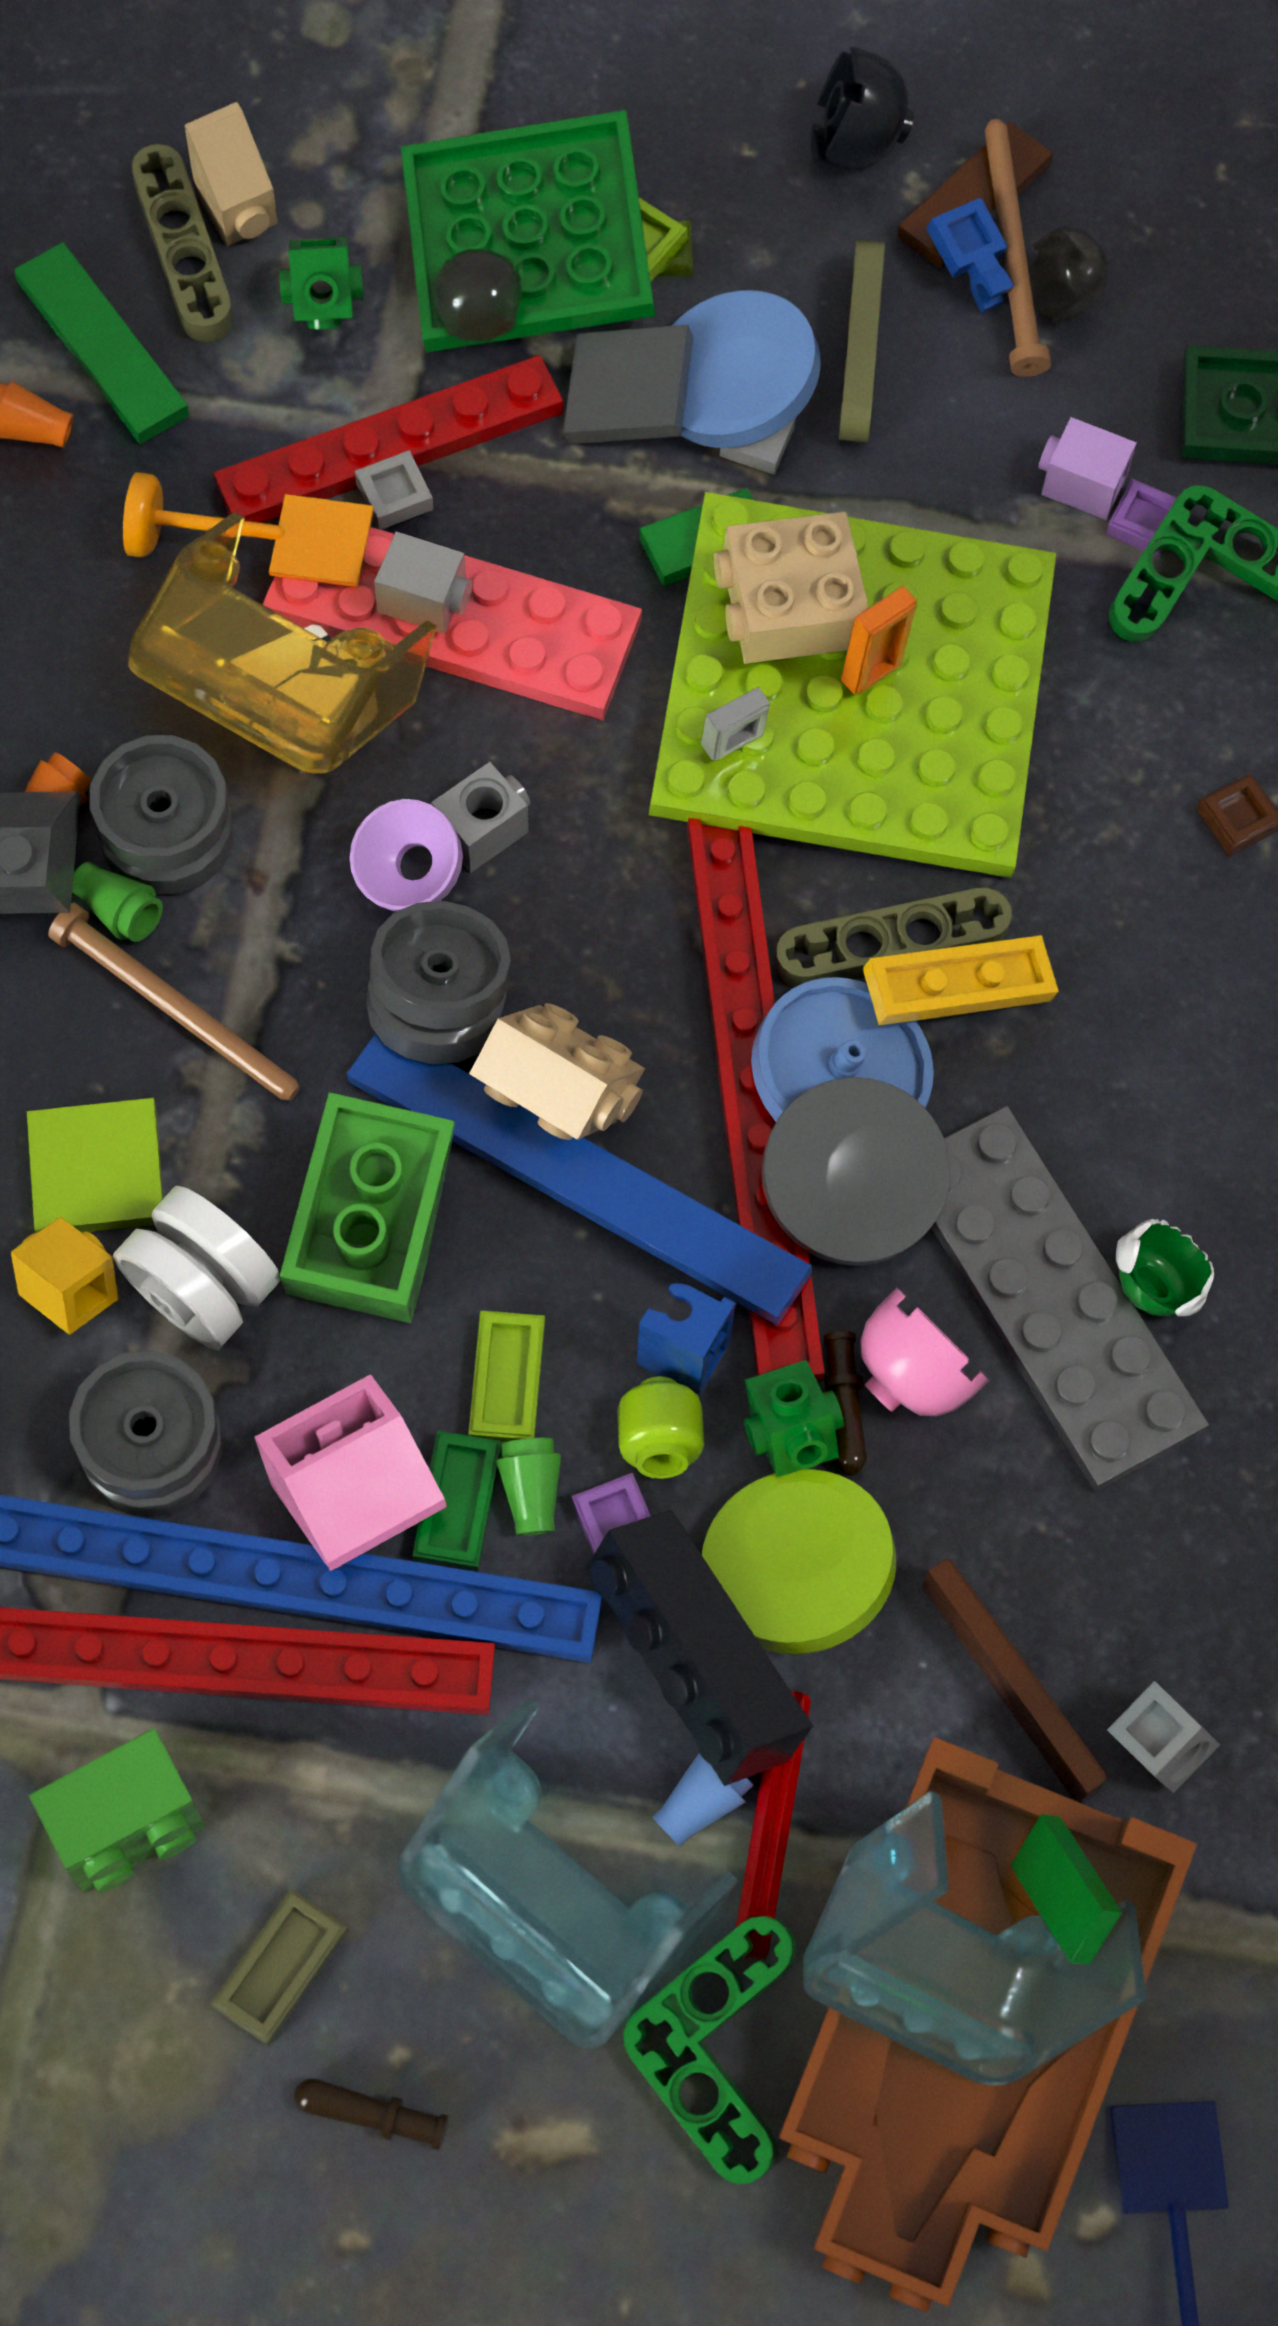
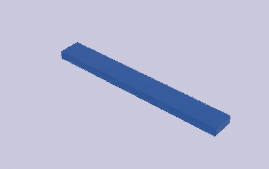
(591, 1182)

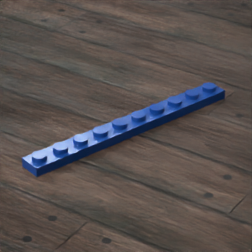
(296, 1580)

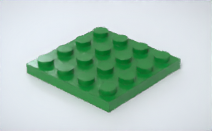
(548, 199)

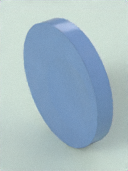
(747, 369)
(832, 1033)

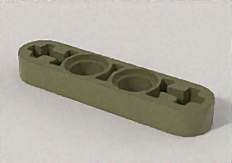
(182, 242)
(861, 341)
(890, 929)

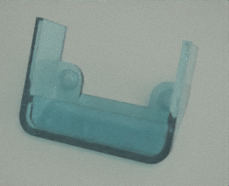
(533, 1907)
(947, 1984)

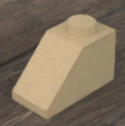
(230, 175)

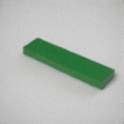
(102, 343)

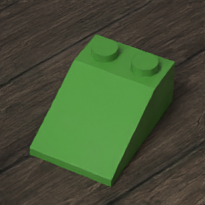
(368, 1208)

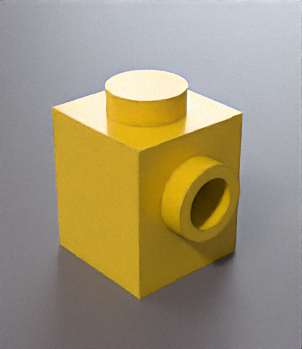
(65, 1274)

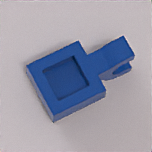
(972, 244)

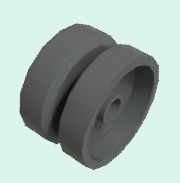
(162, 813)
(437, 981)
(165, 1404)

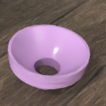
(386, 838)

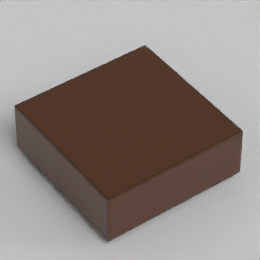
(1239, 814)

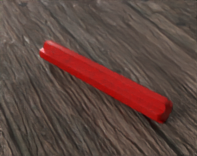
(770, 1842)

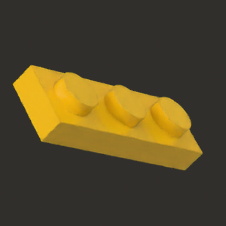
(960, 980)

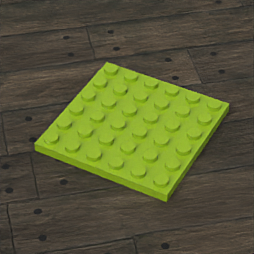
(912, 765)

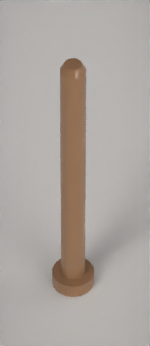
(1029, 356)
(74, 929)

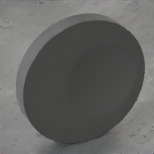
(855, 1171)

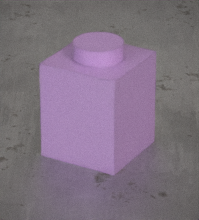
(1086, 467)

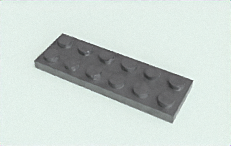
(1059, 1306)

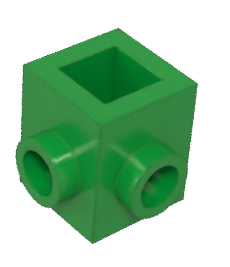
(326, 261)
(794, 1432)

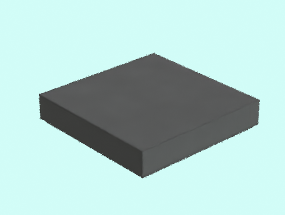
(628, 384)

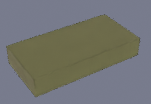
(279, 1967)

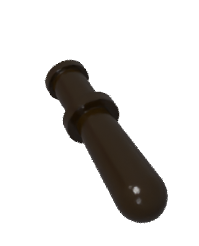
(845, 1385)
(352, 2107)

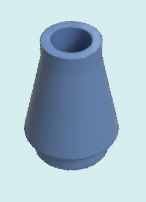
(698, 1801)

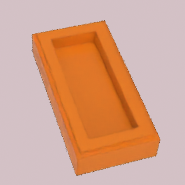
(878, 640)

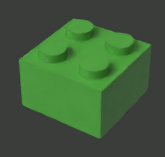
(118, 1813)

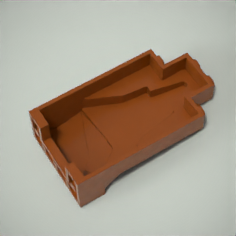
(928, 2146)

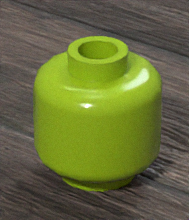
(660, 1427)

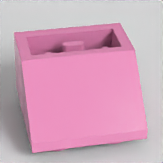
(349, 1472)

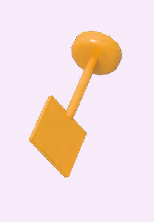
(312, 542)

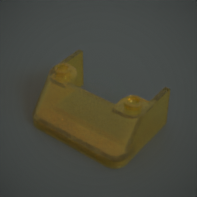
(263, 672)

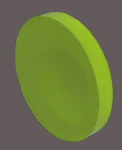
(803, 1559)

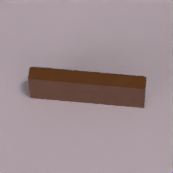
(970, 183)

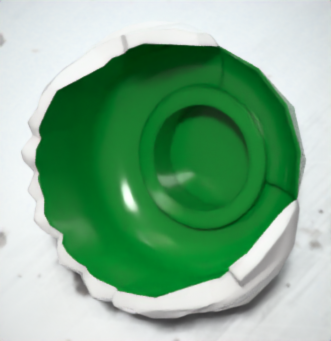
(1163, 1270)

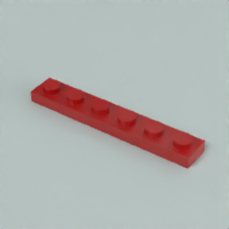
(426, 427)

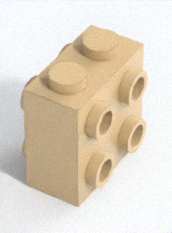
(791, 586)
(558, 1072)

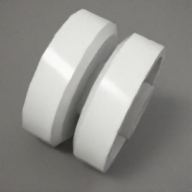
(197, 1267)

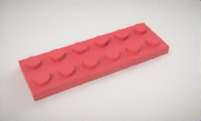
(512, 635)

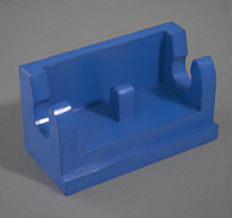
(686, 1348)

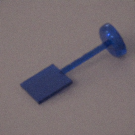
(1173, 2165)

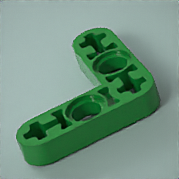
(1191, 546)
(693, 2027)

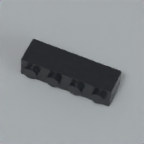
(698, 1647)

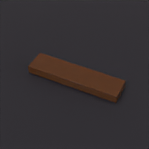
(1014, 1681)

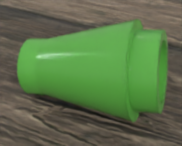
(119, 902)
(530, 1481)

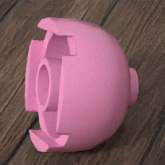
(914, 1362)

